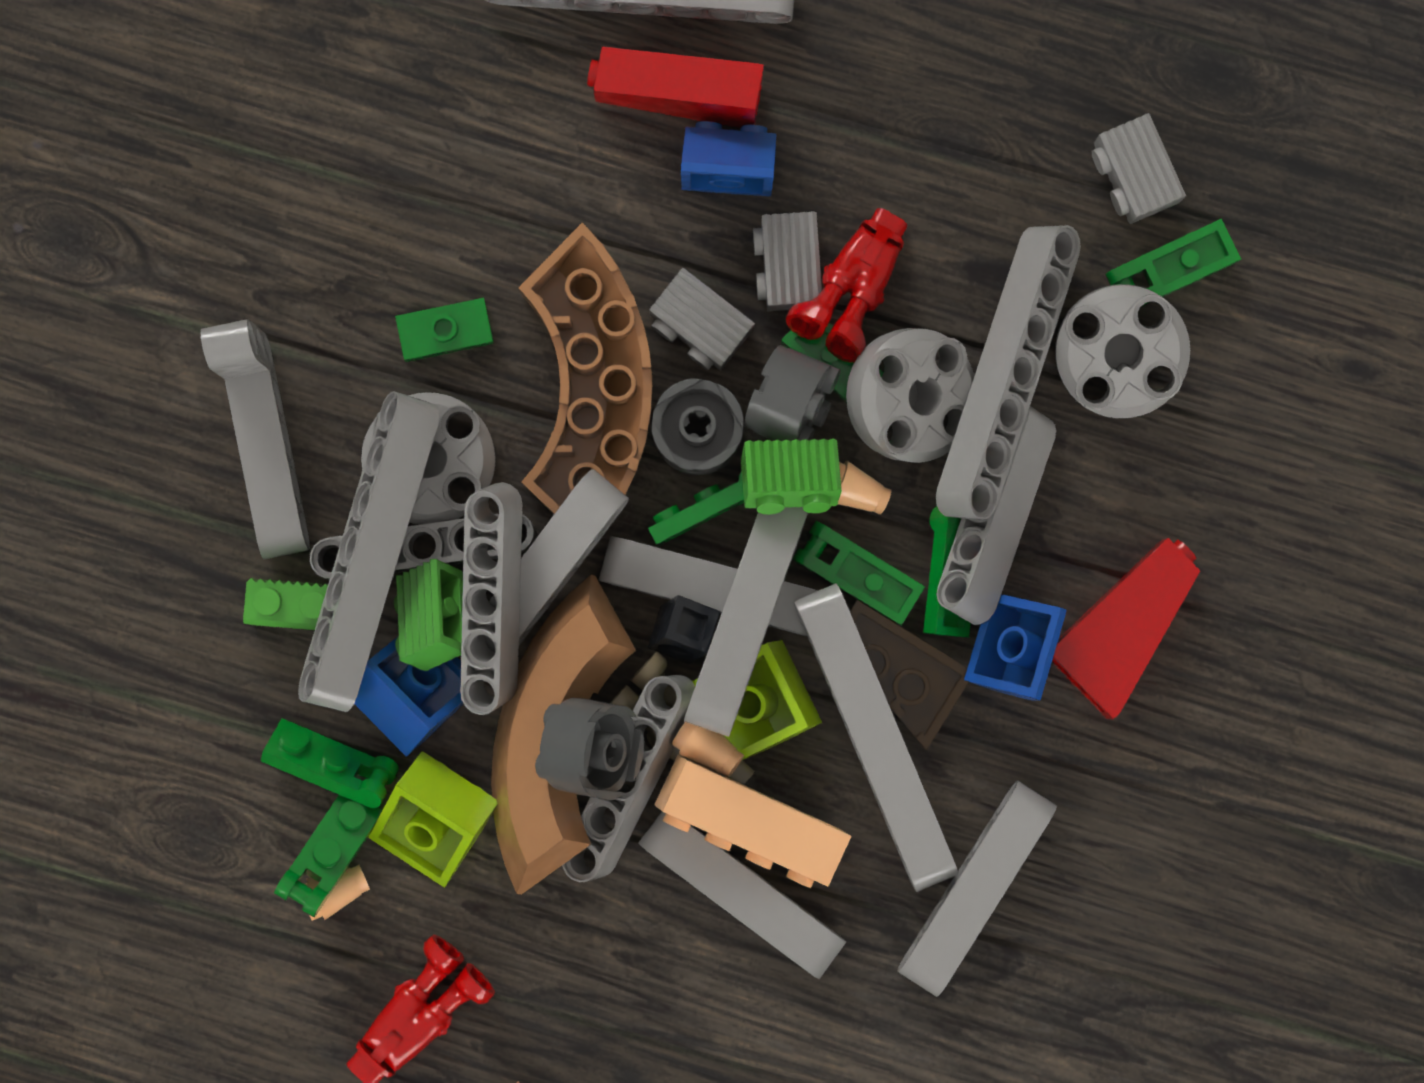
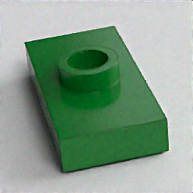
(444, 329)

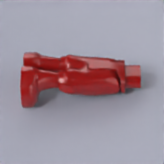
(861, 270)
(410, 1021)

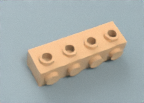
(752, 821)

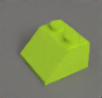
(773, 704)
(433, 818)

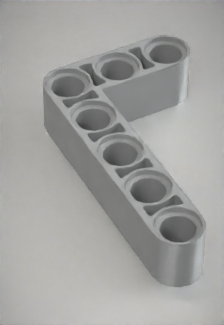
(245, 361)

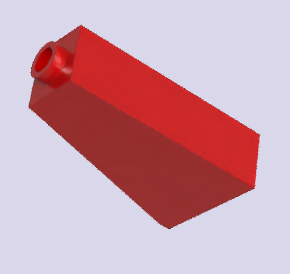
(678, 85)
(1121, 631)

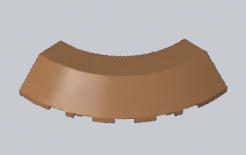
(601, 369)
(565, 660)

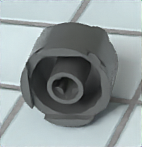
(791, 396)
(705, 402)
(589, 748)

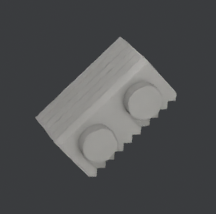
(1137, 169)
(790, 259)
(700, 321)

